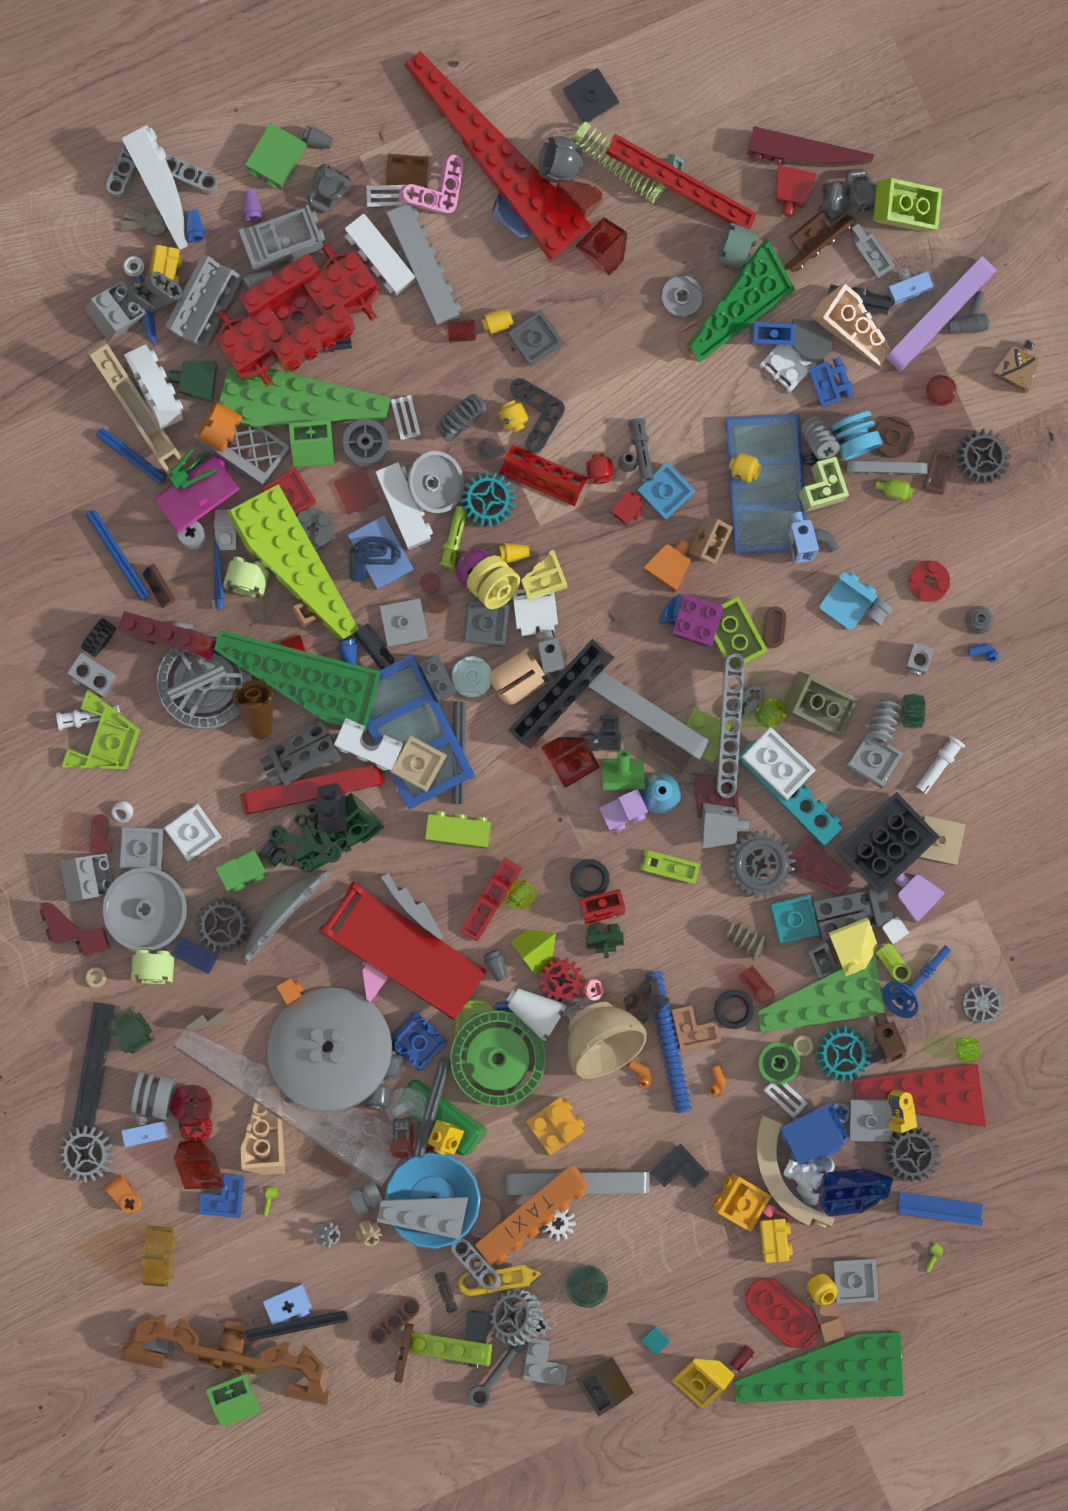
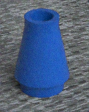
(194, 226)
(347, 650)

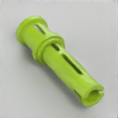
(452, 547)

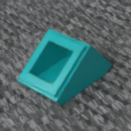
(655, 1340)

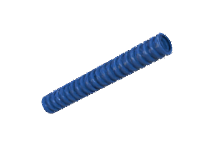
(670, 1052)

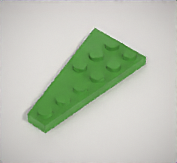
(827, 1000)

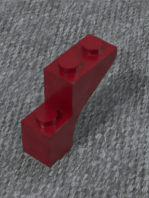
(62, 929)

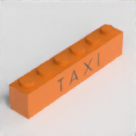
(533, 1215)

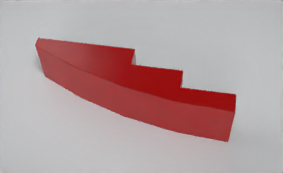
(491, 899)

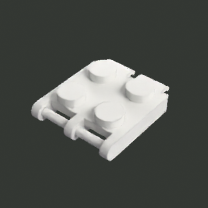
(787, 364)
(535, 613)

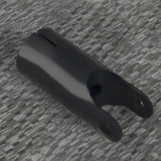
(373, 645)

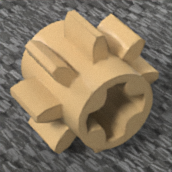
(368, 1233)

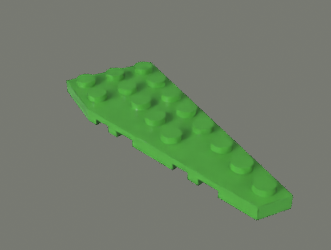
(298, 399)

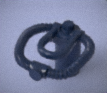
(358, 556)

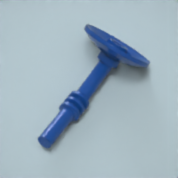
(908, 994)

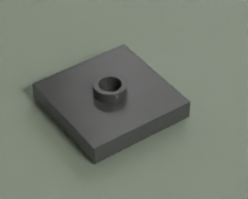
(535, 338)
(486, 624)

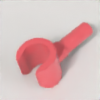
(770, 1210)

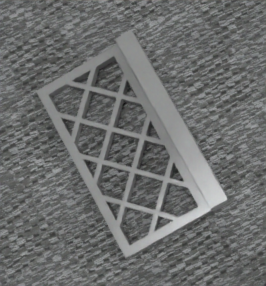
(244, 466)

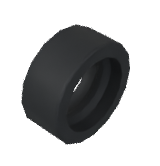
(589, 863)
(749, 1009)

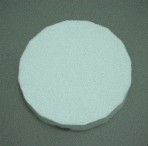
(471, 677)

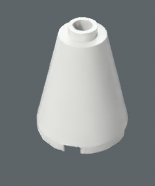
(536, 1011)

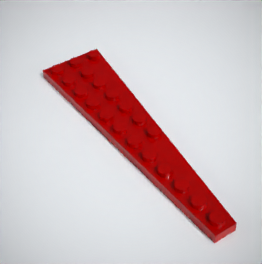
(533, 198)

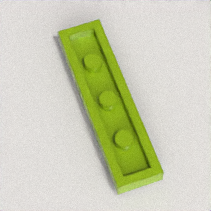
(451, 1348)

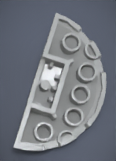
(280, 910)

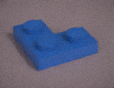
(228, 1203)

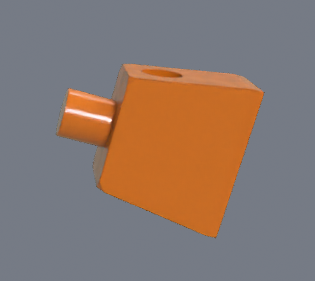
(670, 564)

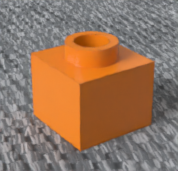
(290, 990)

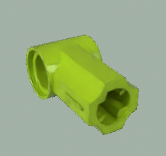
(893, 961)

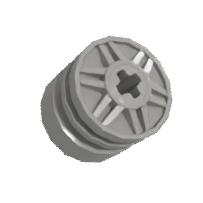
(152, 1095)

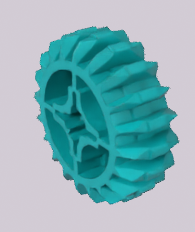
(497, 501)
(829, 1042)

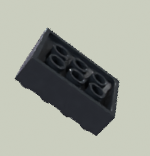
(887, 843)

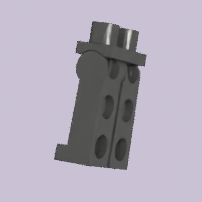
(300, 754)
(864, 903)

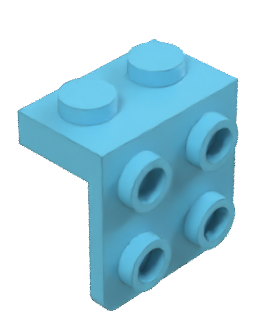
(848, 600)

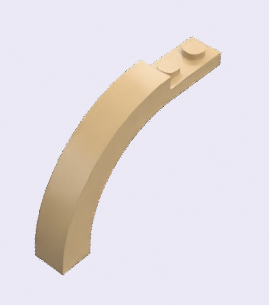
(135, 406)

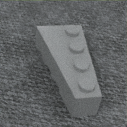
(431, 1215)

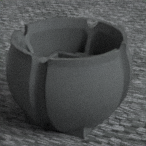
(560, 159)

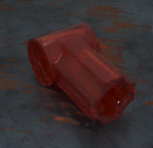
(756, 983)

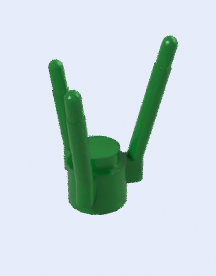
(179, 476)

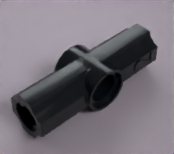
(872, 302)

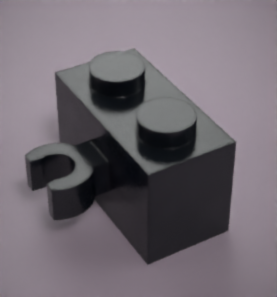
(331, 809)

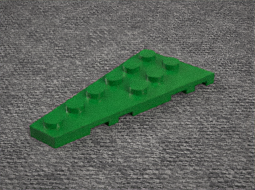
(751, 294)

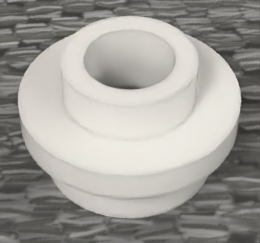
(133, 260)

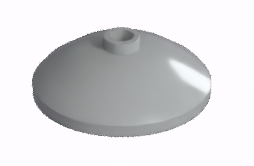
(445, 481)

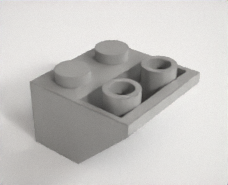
(114, 311)
(86, 877)

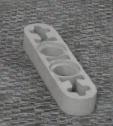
(887, 468)

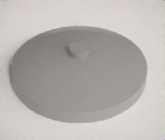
(144, 909)

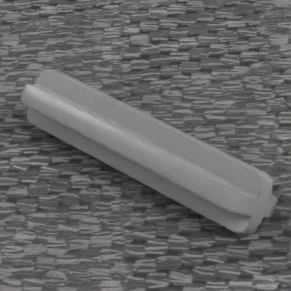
(196, 682)

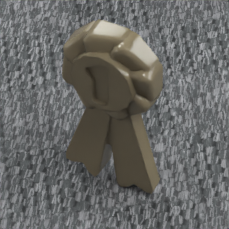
(151, 222)

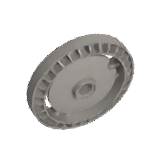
(202, 699)

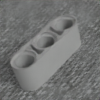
(483, 1271)

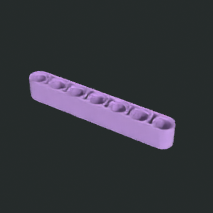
(941, 314)

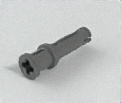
(640, 441)

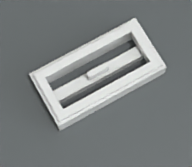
(383, 187)
(401, 400)
(780, 1103)

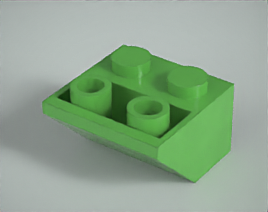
(312, 443)
(233, 1399)

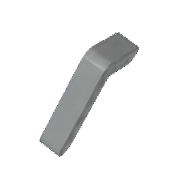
(178, 175)

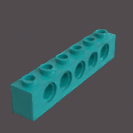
(792, 805)

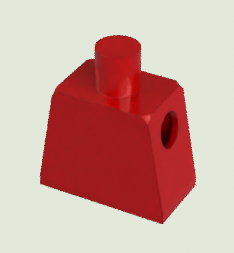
(792, 188)

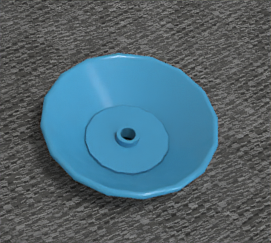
(438, 1177)

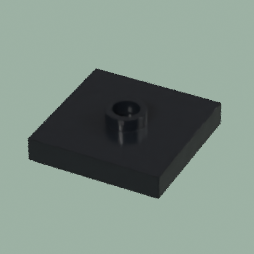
(591, 96)

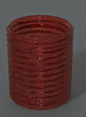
(461, 331)

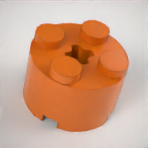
(219, 426)

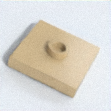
(418, 763)
(949, 844)

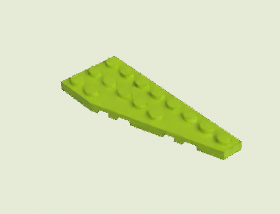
(279, 540)

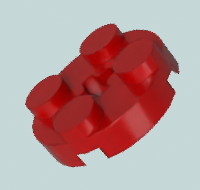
(925, 592)

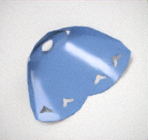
(508, 218)

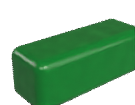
(449, 1113)

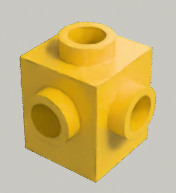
(445, 1137)

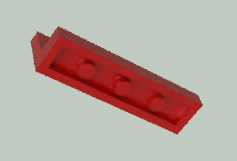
(541, 477)

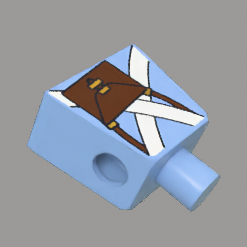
(802, 539)

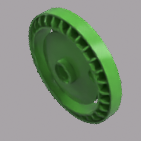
(492, 1075)

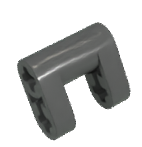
(157, 295)

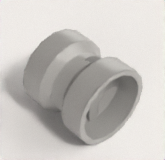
(878, 611)

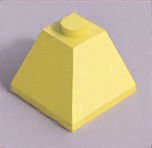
(854, 945)

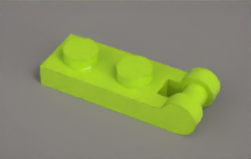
(670, 867)

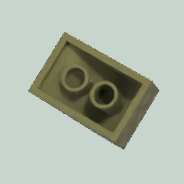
(820, 703)

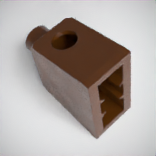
(893, 1047)

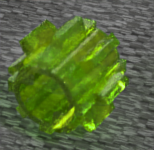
(967, 1049)

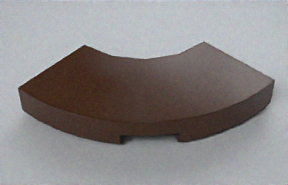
(403, 1352)

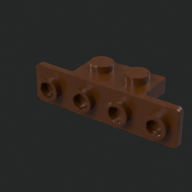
(814, 236)

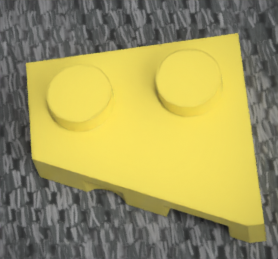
(545, 578)

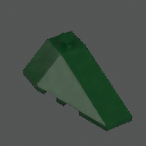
(361, 826)

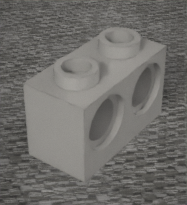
(94, 671)

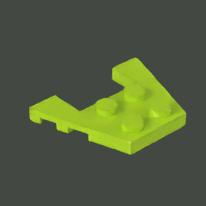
(112, 742)

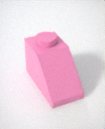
(372, 980)

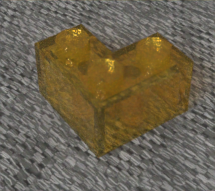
(158, 1256)

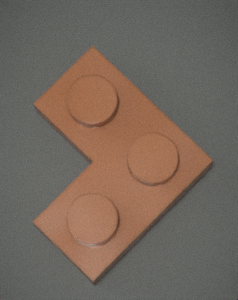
(690, 1034)

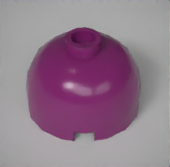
(467, 562)

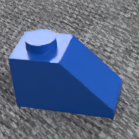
(771, 334)

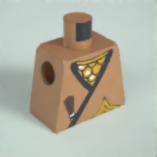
(1018, 367)

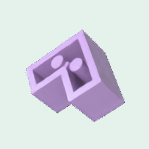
(623, 810)

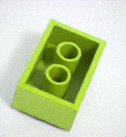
(907, 205)
(738, 634)
(458, 830)

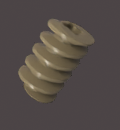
(745, 939)

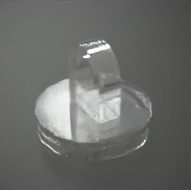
(406, 1104)

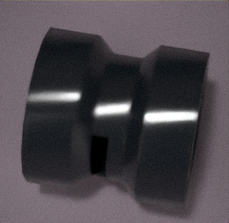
(267, 851)

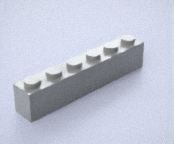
(423, 265)

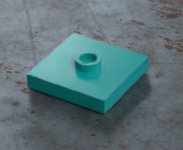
(794, 919)

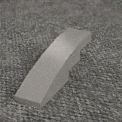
(418, 912)

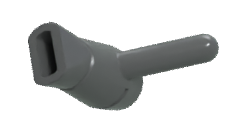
(974, 322)

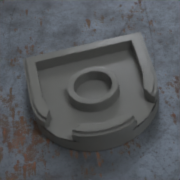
(811, 340)

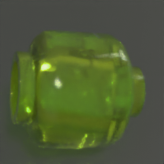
(770, 713)
(520, 895)

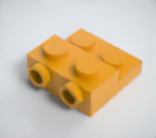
(556, 1125)
(740, 1202)

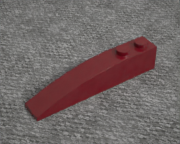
(801, 151)

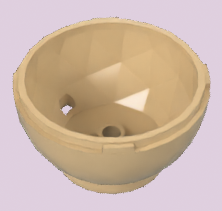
(603, 1040)

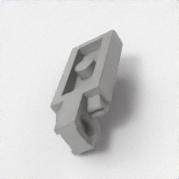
(871, 251)

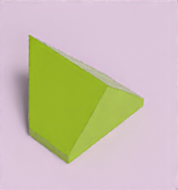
(535, 948)

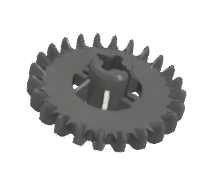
(753, 883)

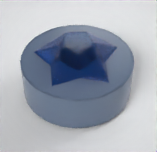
(842, 1111)

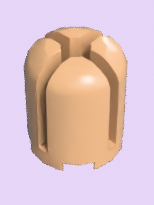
(517, 677)

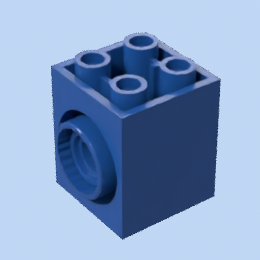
(814, 1134)

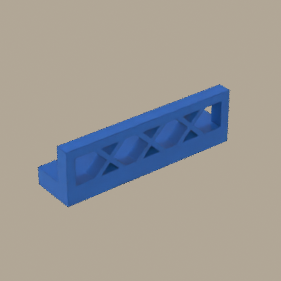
(940, 1208)

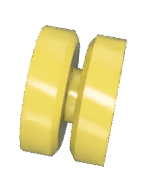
(493, 582)

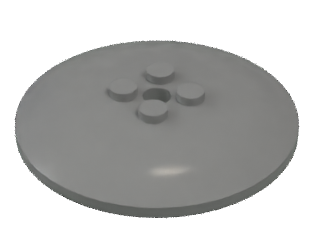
(333, 1078)

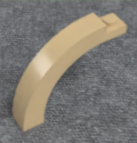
(768, 1167)

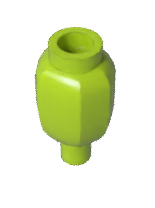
(896, 489)

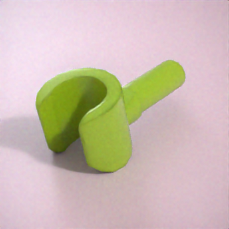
(271, 1193)
(937, 1251)

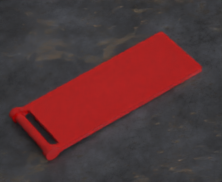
(405, 952)

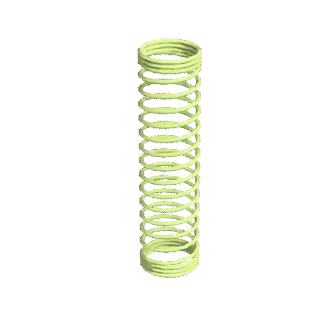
(578, 136)

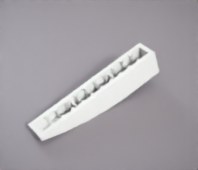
(157, 177)

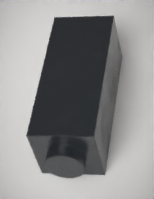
(476, 1328)

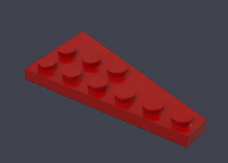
(938, 1093)

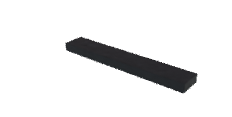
(93, 1066)

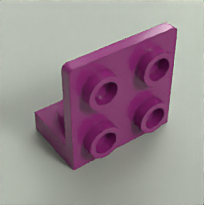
(697, 621)

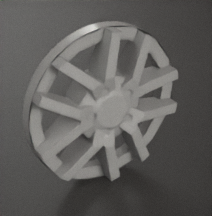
(982, 1003)

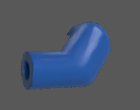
(985, 651)

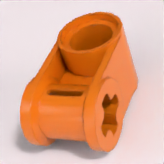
(122, 1191)

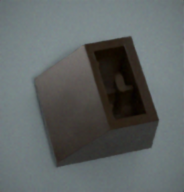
(604, 1386)

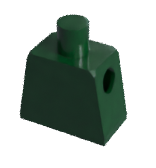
(196, 379)

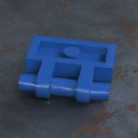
(824, 382)

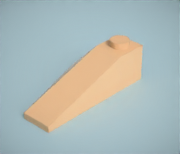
(850, 322)
(263, 1144)

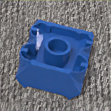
(417, 1040)

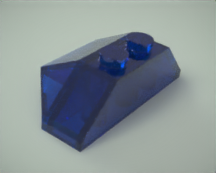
(853, 1191)

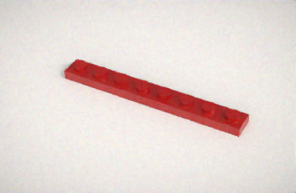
(679, 182)

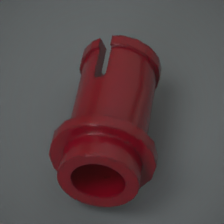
(742, 1358)

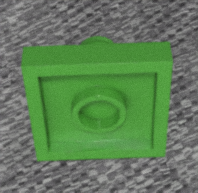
(623, 773)

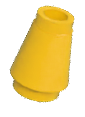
(513, 552)

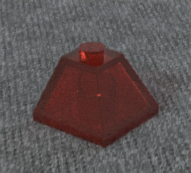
(580, 195)
(604, 245)
(570, 758)
(197, 1166)

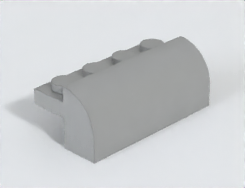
(205, 295)

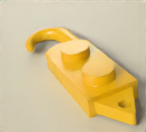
(511, 1278)

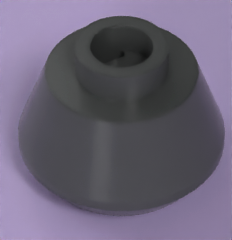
(972, 620)

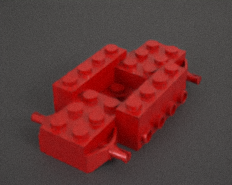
(321, 297)

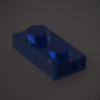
(195, 955)

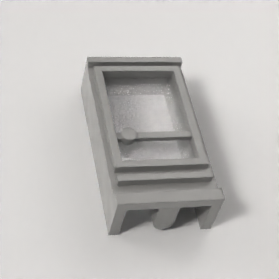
(282, 238)

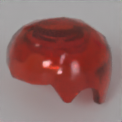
(941, 390)

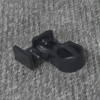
(608, 736)

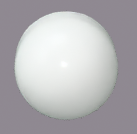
(125, 806)

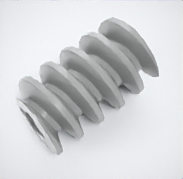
(820, 438)
(197, 541)
(882, 722)

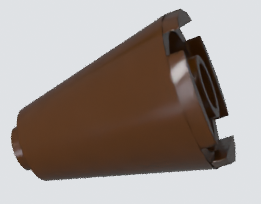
(255, 707)

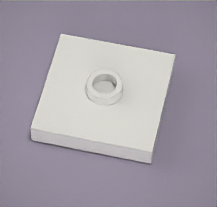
(192, 832)

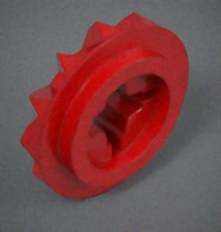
(205, 1125)

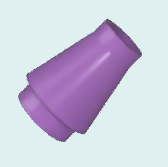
(251, 207)

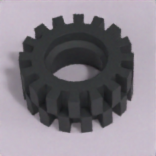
(98, 637)

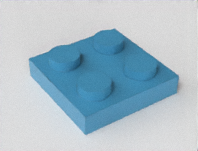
(666, 491)

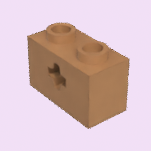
(710, 540)

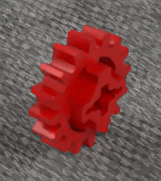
(563, 970)

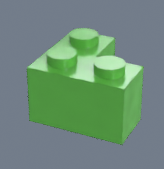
(241, 871)

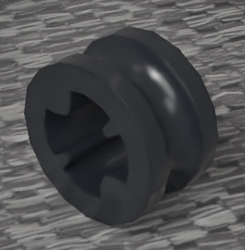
(809, 458)

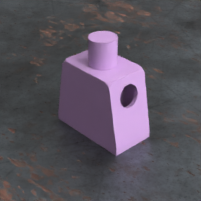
(917, 895)

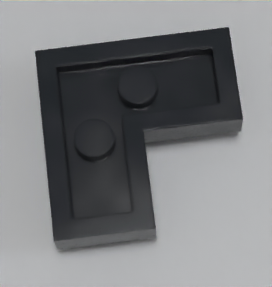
(681, 1162)

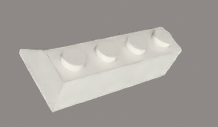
(154, 387)

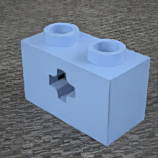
(295, 1295)

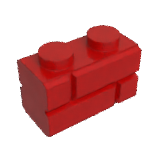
(602, 906)

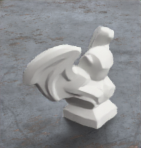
(808, 1177)

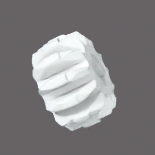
(563, 1228)

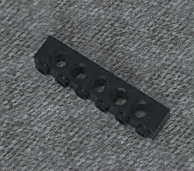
(561, 693)

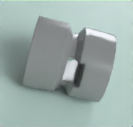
(366, 1198)

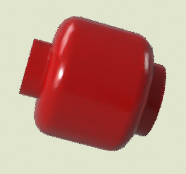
(599, 469)

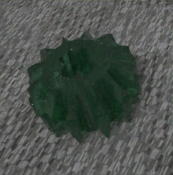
(913, 711)

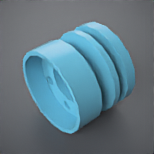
(856, 435)

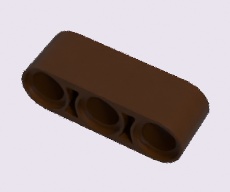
(388, 1329)

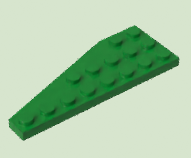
(316, 683)
(846, 1369)

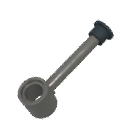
(494, 1376)

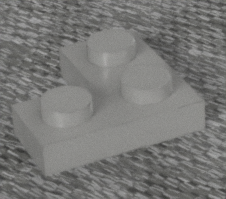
(537, 1366)

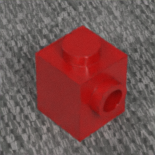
(628, 508)

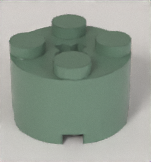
(736, 246)

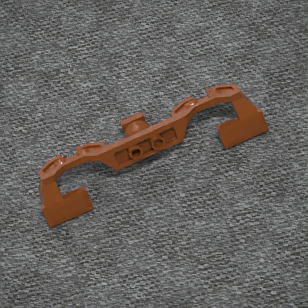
(229, 1355)

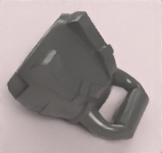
(330, 185)
(861, 193)
(835, 200)

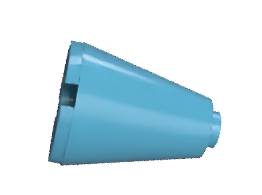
(654, 800)

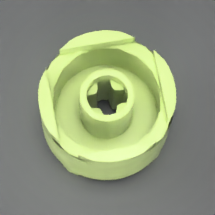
(246, 577)
(152, 967)

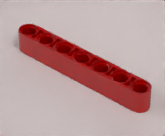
(307, 789)

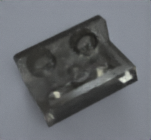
(645, 1000)

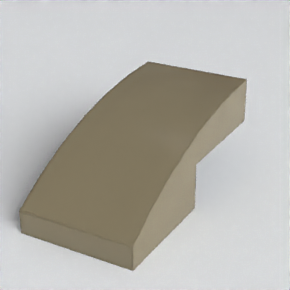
(202, 1022)

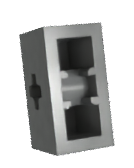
(438, 678)

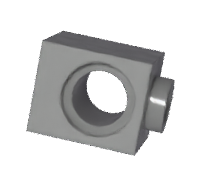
(919, 649)

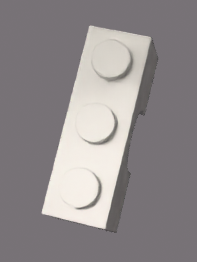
(351, 741)

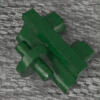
(604, 942)

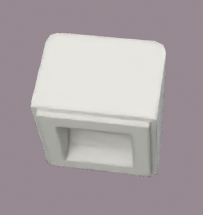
(894, 930)

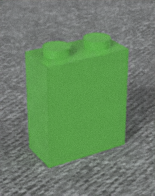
(275, 156)

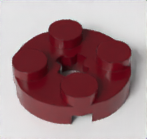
(185, 1095)

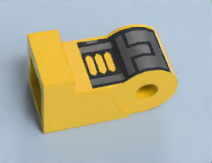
(902, 1111)

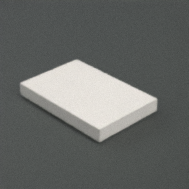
(778, 763)

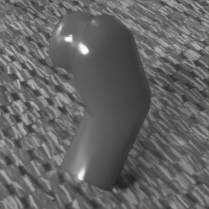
(827, 538)

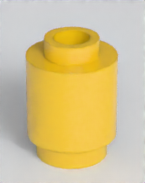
(497, 320)

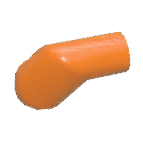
(643, 1074)
(718, 1083)

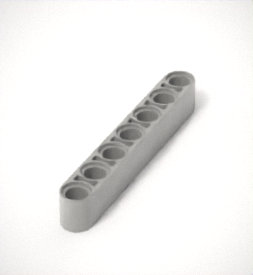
(649, 715)
(726, 715)
(599, 1182)

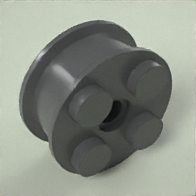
(368, 454)

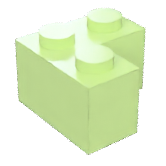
(828, 488)

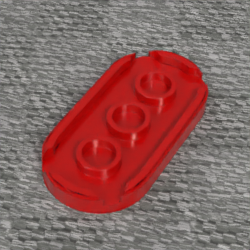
(782, 1313)

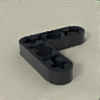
(543, 407)

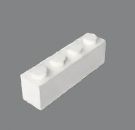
(379, 254)
(404, 509)

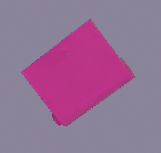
(198, 498)

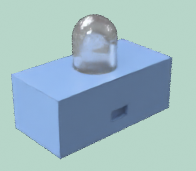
(909, 286)
(144, 1131)

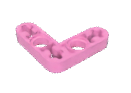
(437, 196)

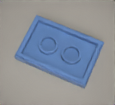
(382, 574)

